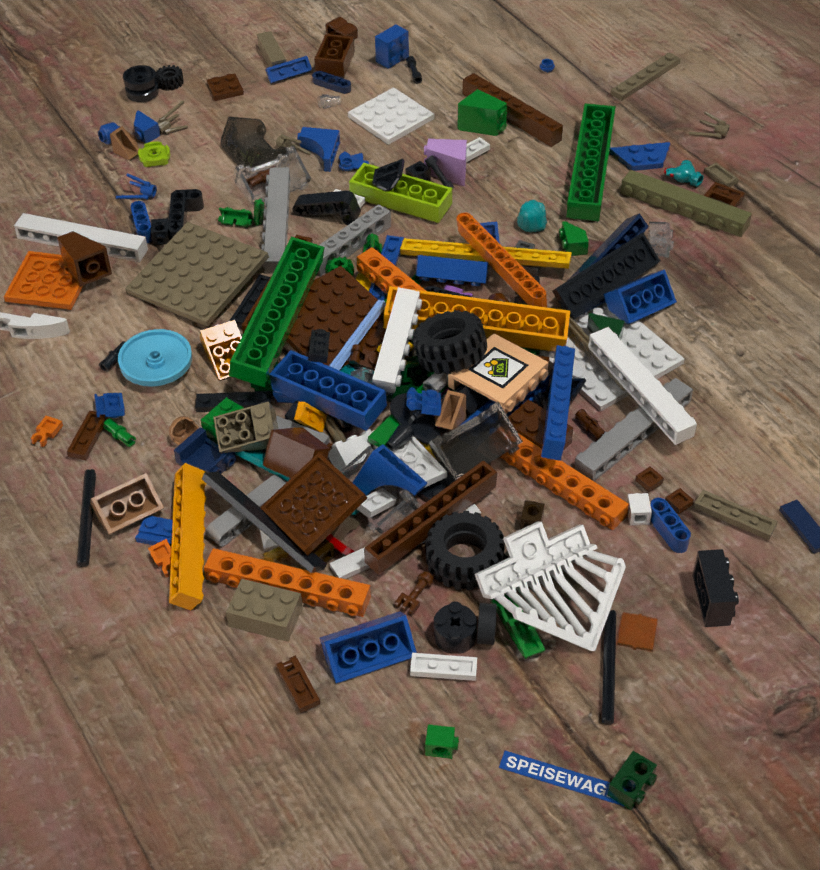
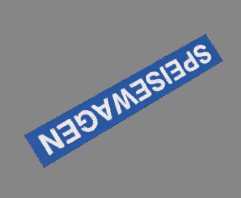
(557, 776)

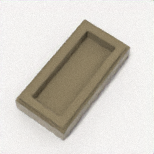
(720, 175)

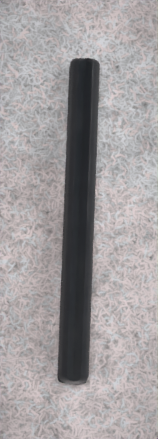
(86, 518)
(609, 657)

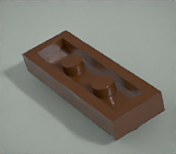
(86, 436)

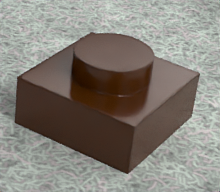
(649, 479)
(679, 501)

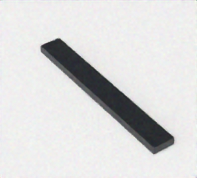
(261, 520)

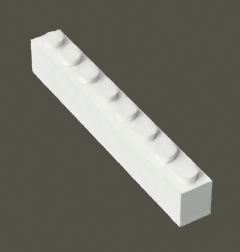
(46, 231)
(642, 386)

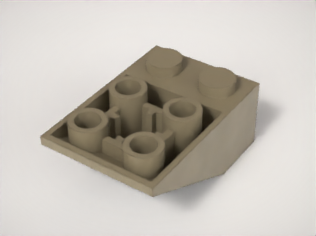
(245, 428)

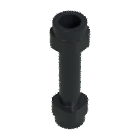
(416, 76)
(431, 162)

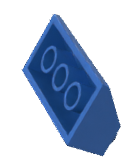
(451, 269)
(641, 297)
(368, 646)

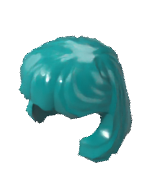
(532, 216)

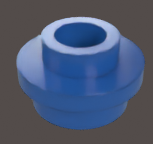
(547, 65)

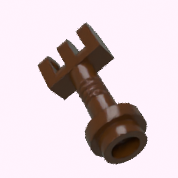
(425, 580)

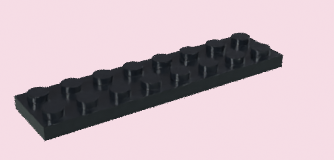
(605, 275)

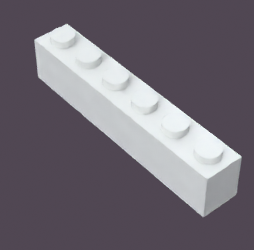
(396, 340)

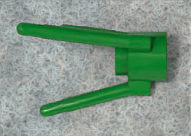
(372, 240)

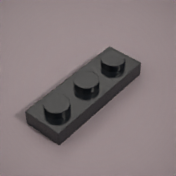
(319, 346)

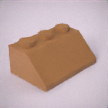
(126, 504)

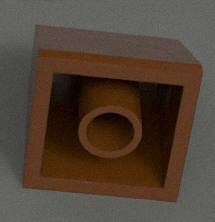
(84, 258)
(291, 450)

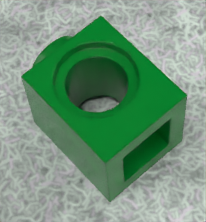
(441, 741)

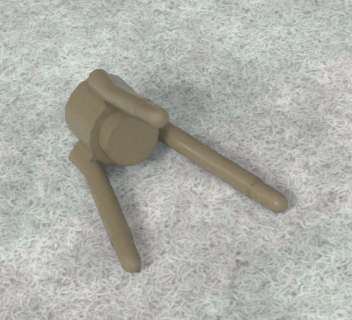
(164, 124)
(721, 127)
(285, 141)

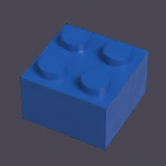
(392, 46)

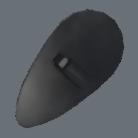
(422, 424)

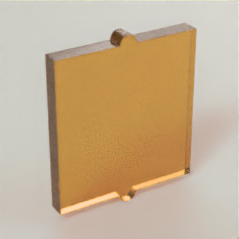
(637, 631)

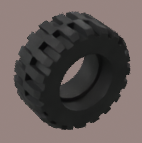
(450, 342)
(463, 529)

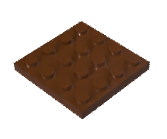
(313, 503)

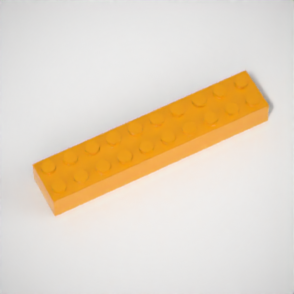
(517, 323)

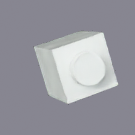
(639, 509)

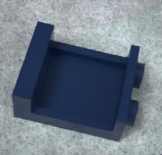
(203, 453)

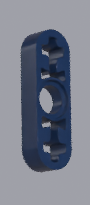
(340, 85)

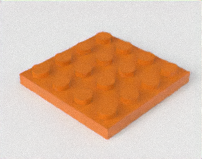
(43, 282)

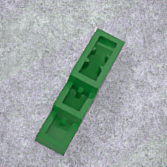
(523, 635)

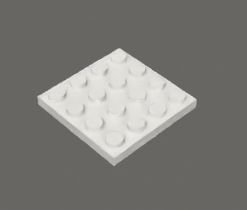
(391, 115)

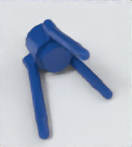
(147, 189)

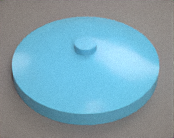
(155, 357)

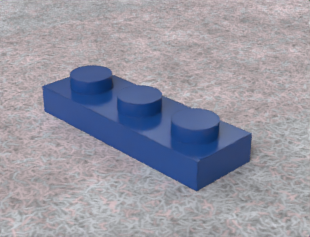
(288, 69)

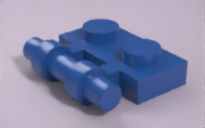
(428, 401)

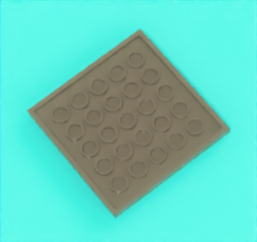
(197, 273)

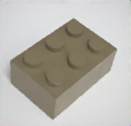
(264, 610)

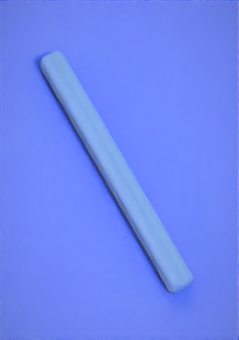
(358, 334)

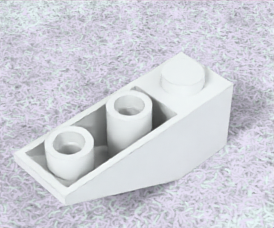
(344, 452)

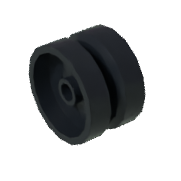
(140, 83)

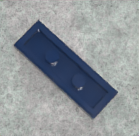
(803, 524)

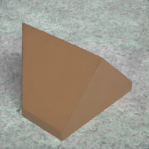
(124, 143)
(452, 410)

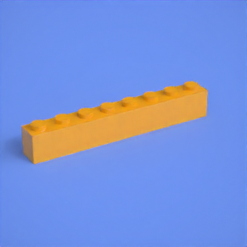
(187, 538)

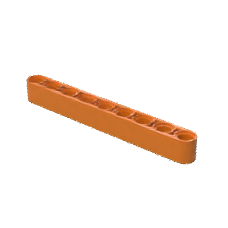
(501, 261)

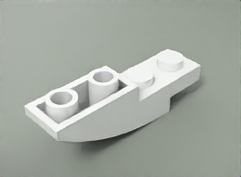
(36, 327)

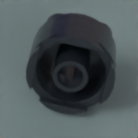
(455, 628)

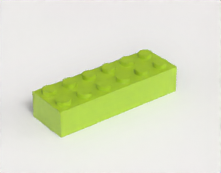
(408, 196)

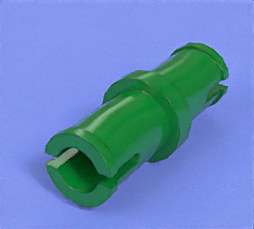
(119, 432)

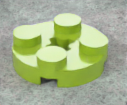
(147, 155)

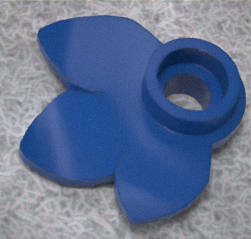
(350, 162)

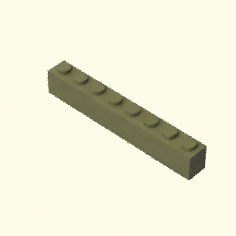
(686, 203)

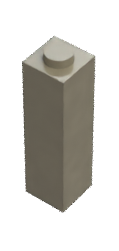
(270, 49)

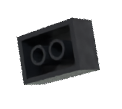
(714, 588)

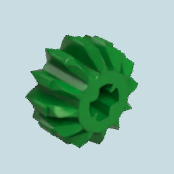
(337, 262)

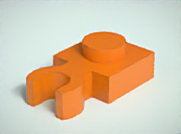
(47, 428)
(161, 555)

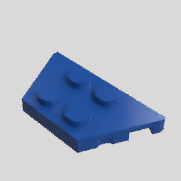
(642, 156)

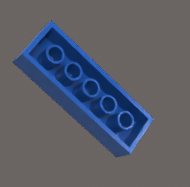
(328, 390)

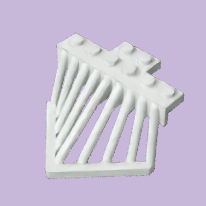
(537, 558)

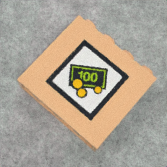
(503, 373)

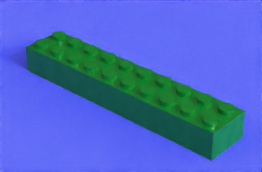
(591, 162)
(276, 312)

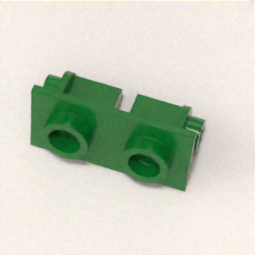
(243, 217)

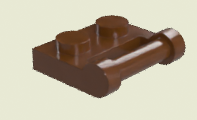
(725, 194)

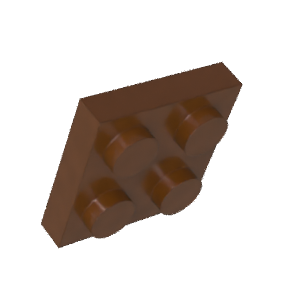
(225, 87)

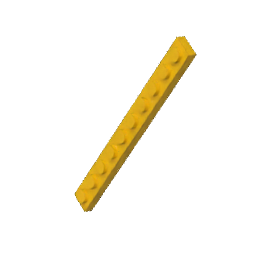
(465, 251)

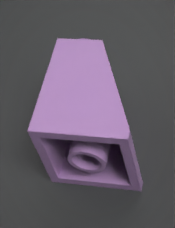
(450, 158)

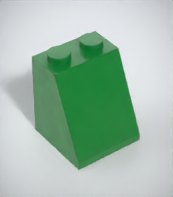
(482, 114)

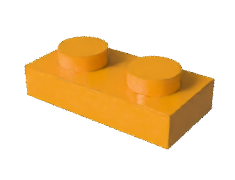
(310, 416)

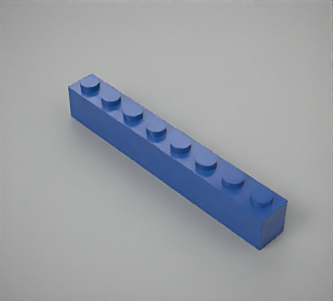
(558, 403)

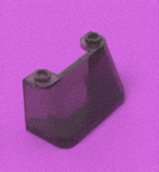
(246, 144)
(476, 441)

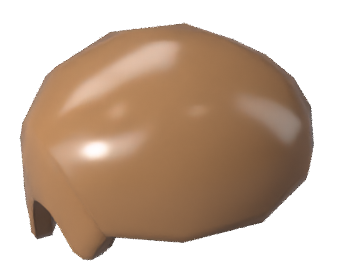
(181, 429)

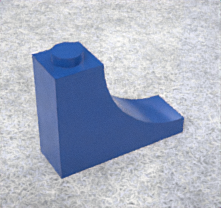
(321, 142)
(387, 469)

